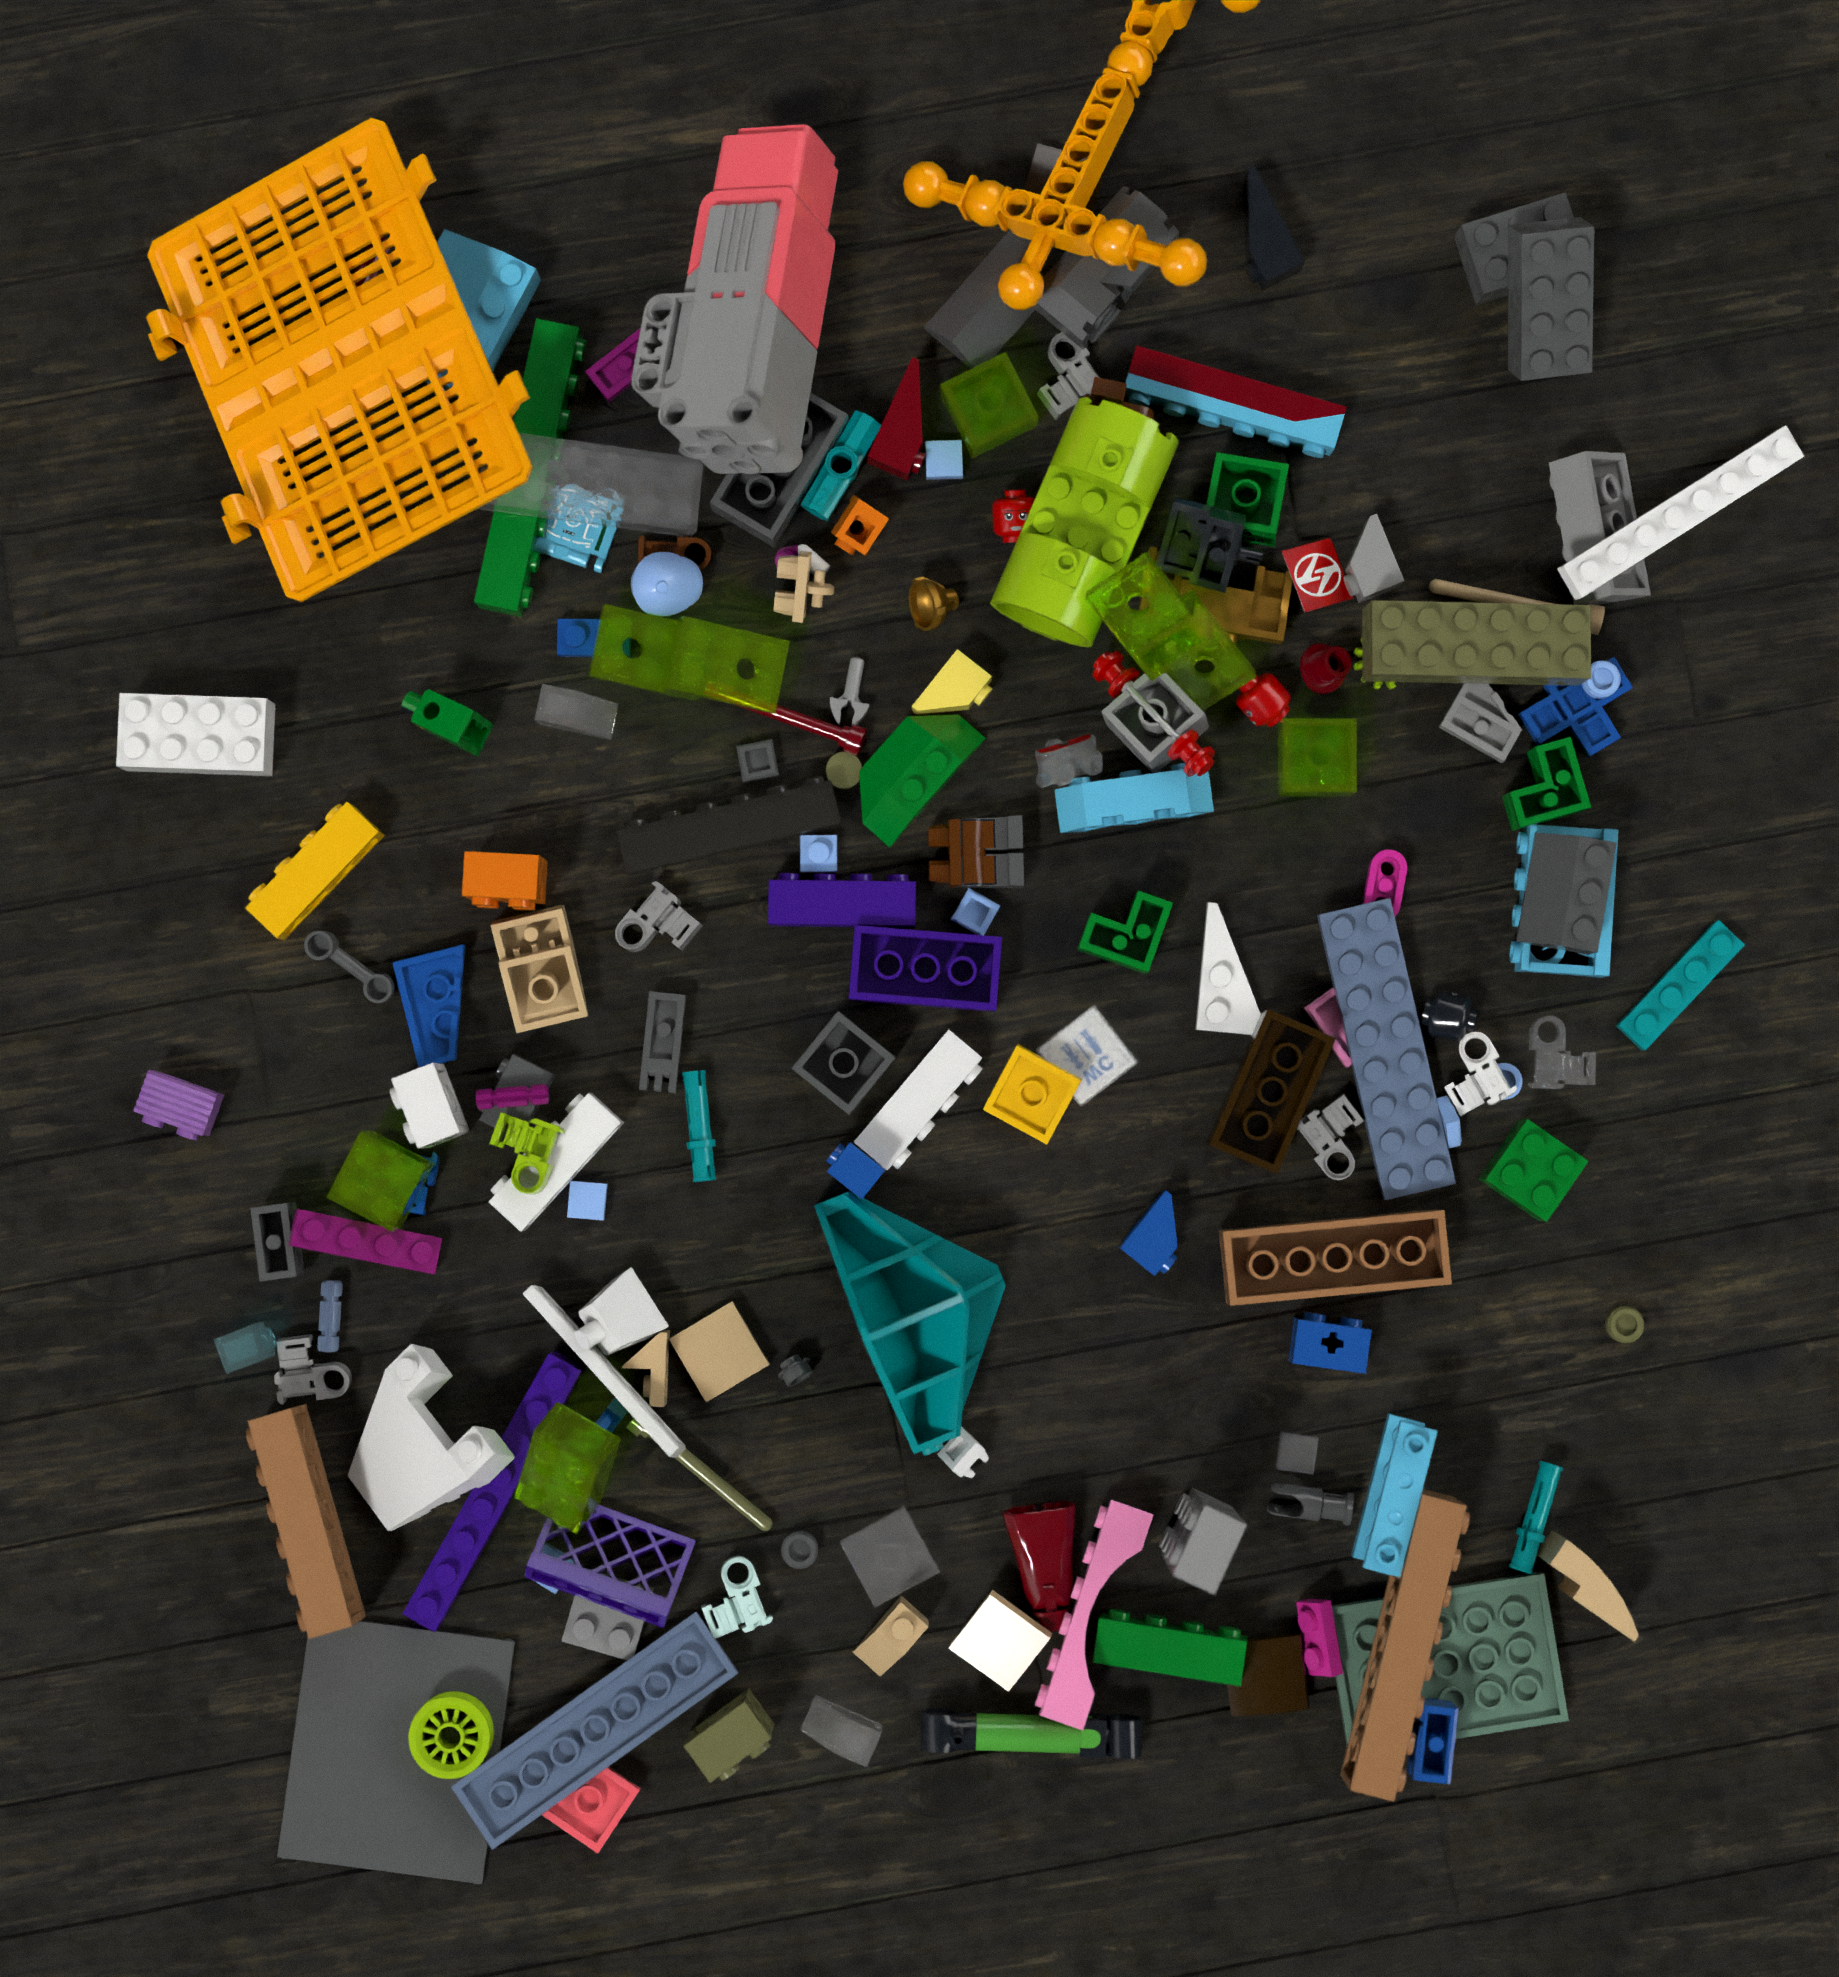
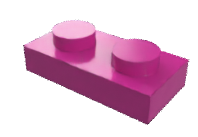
(1319, 1637)

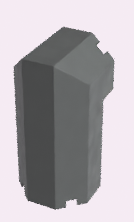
(1084, 291)

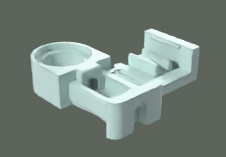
(739, 1608)

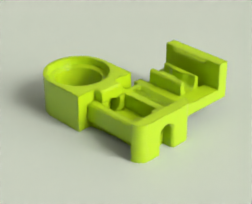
(535, 1142)

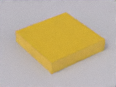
(1032, 1094)

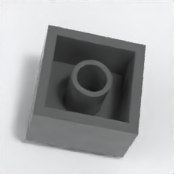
(843, 1063)

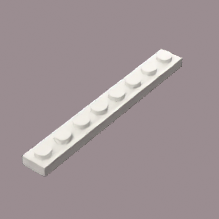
(1680, 513)

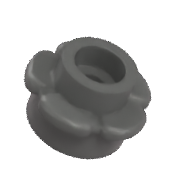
(795, 1370)

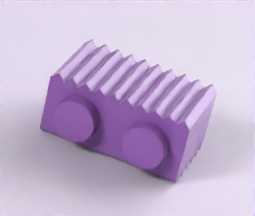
(179, 1104)

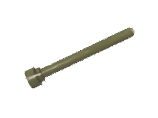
(715, 1482)

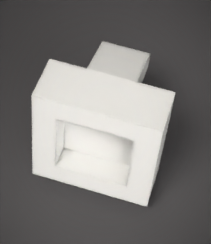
(962, 1453)

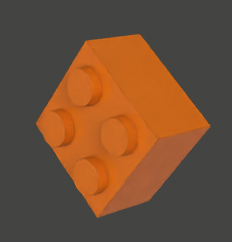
(504, 879)

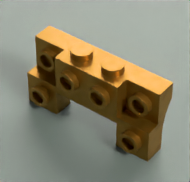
(1240, 612)

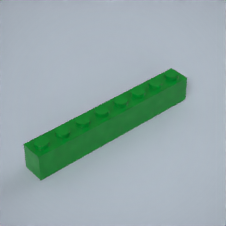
(513, 537)

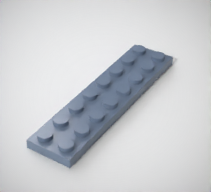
(1386, 1049)
(594, 1730)

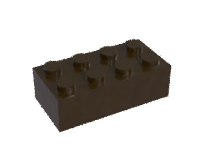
(1270, 1090)

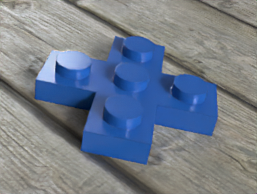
(1578, 711)

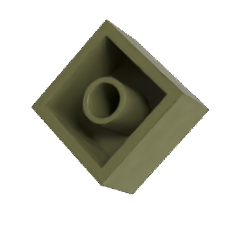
(729, 1736)

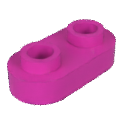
(1386, 886)

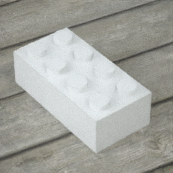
(195, 734)

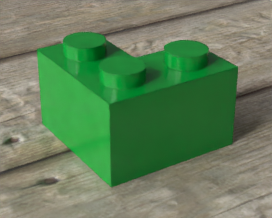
(1557, 789)
(1128, 943)

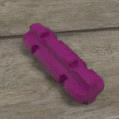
(512, 1096)

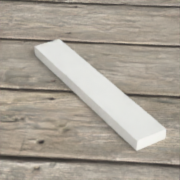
(606, 1372)

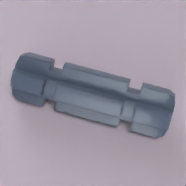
(329, 1316)

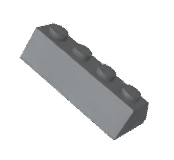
(1591, 504)

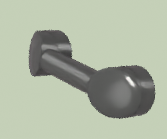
(325, 945)

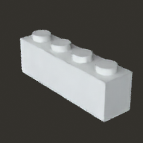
(918, 1100)
(586, 1131)

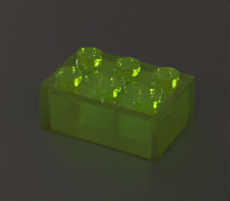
(567, 1467)

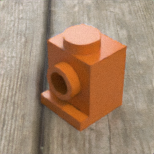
(871, 525)

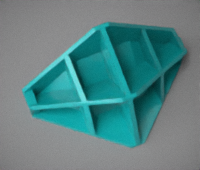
(918, 1310)

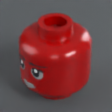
(1010, 514)
(1264, 700)

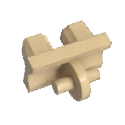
(796, 602)

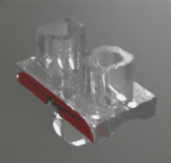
(1068, 759)

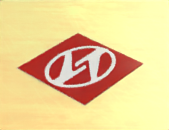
(1316, 574)

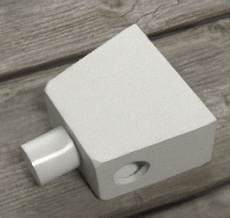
(619, 1316)

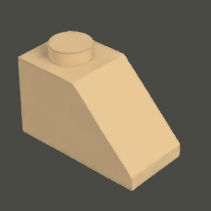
(892, 1636)

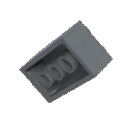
(1550, 298)
(768, 501)

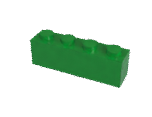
(1170, 1648)

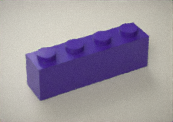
(842, 903)

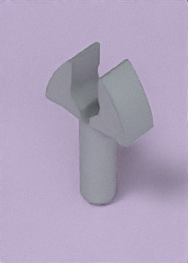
(851, 693)

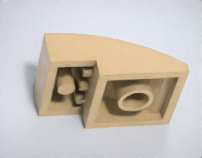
(539, 968)
(1587, 1583)

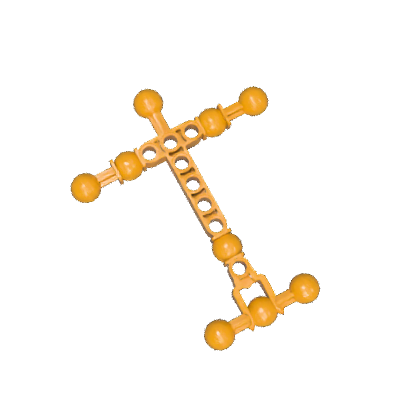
(1112, 241)

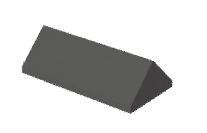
(975, 319)

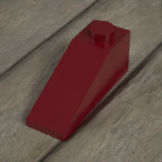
(900, 436)

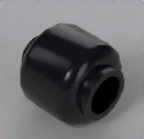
(1449, 1016)

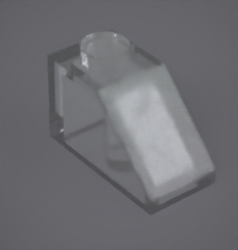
(575, 712)
(842, 1730)

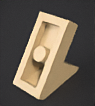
(654, 1357)

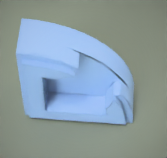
(1450, 1122)

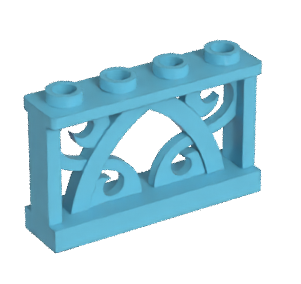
(1520, 952)

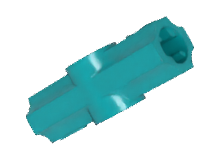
(852, 445)

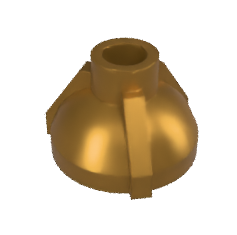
(930, 603)

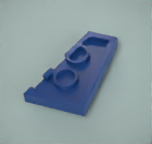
(432, 1002)

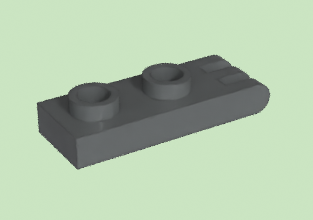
(663, 1040)

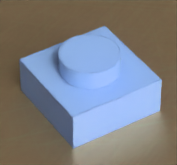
(818, 853)

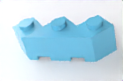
(1132, 799)

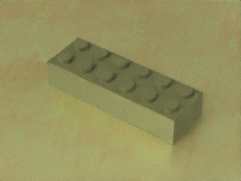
(1476, 643)

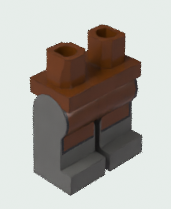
(967, 853)

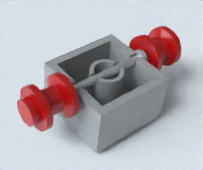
(1153, 717)

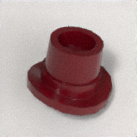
(1324, 667)

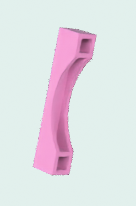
(1070, 1690)

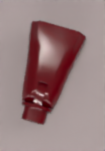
(1044, 1557)

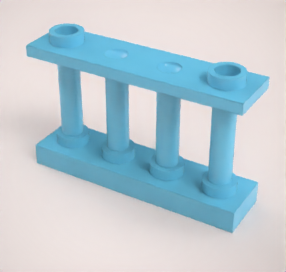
(1393, 1494)

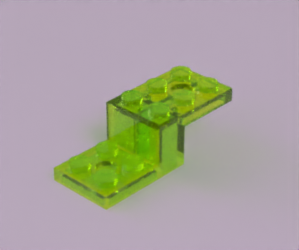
(1170, 632)
(689, 658)

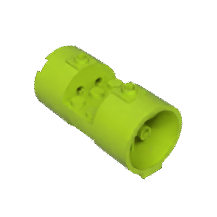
(1084, 520)

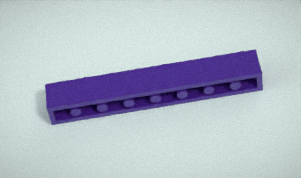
(488, 1503)

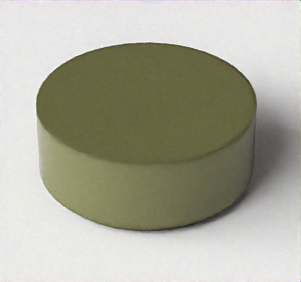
(843, 770)
(1624, 1324)

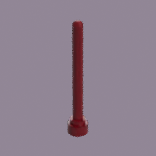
(848, 737)

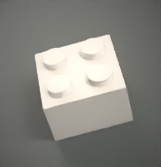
(428, 1106)

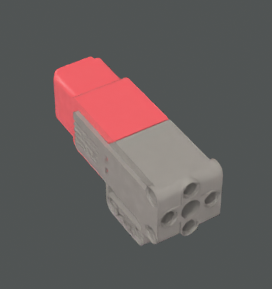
(741, 342)

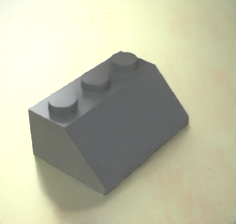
(1566, 892)

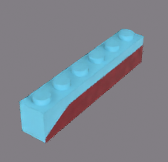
(1234, 402)

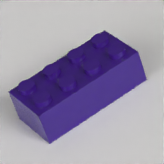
(925, 968)

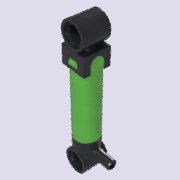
(1102, 1735)

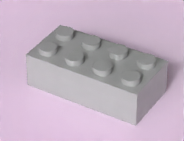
(1201, 1540)

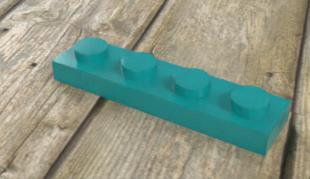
(1680, 985)

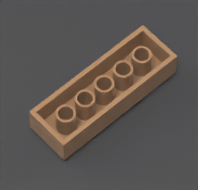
(1335, 1257)
(305, 1521)

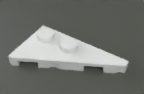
(1224, 991)

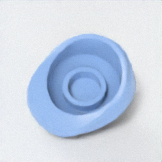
(666, 583)

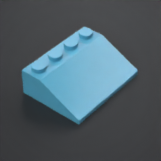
(491, 288)

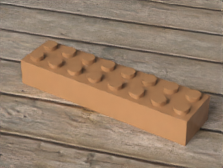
(1402, 1650)

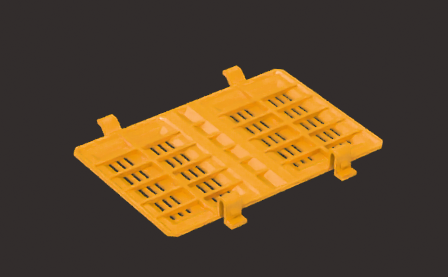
(337, 360)

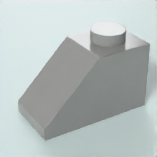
(1372, 564)

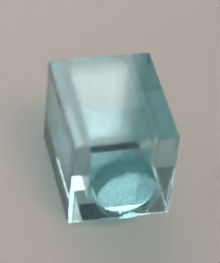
(246, 1346)

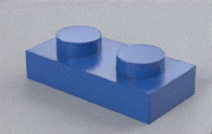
(578, 638)

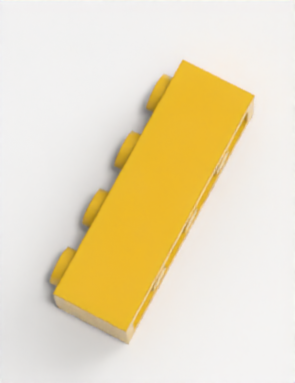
(314, 870)

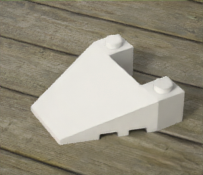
(405, 1455)

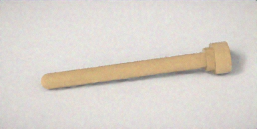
(1488, 596)

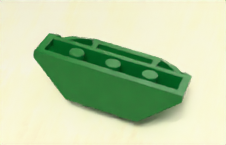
(912, 771)

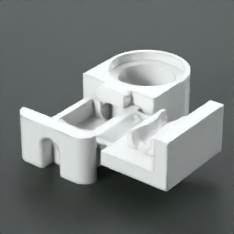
(1484, 1083)

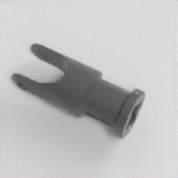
(1313, 1504)

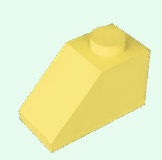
(954, 687)

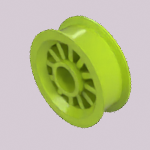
(419, 1743)

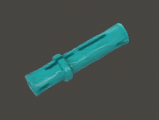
(698, 1119)
(1535, 1517)

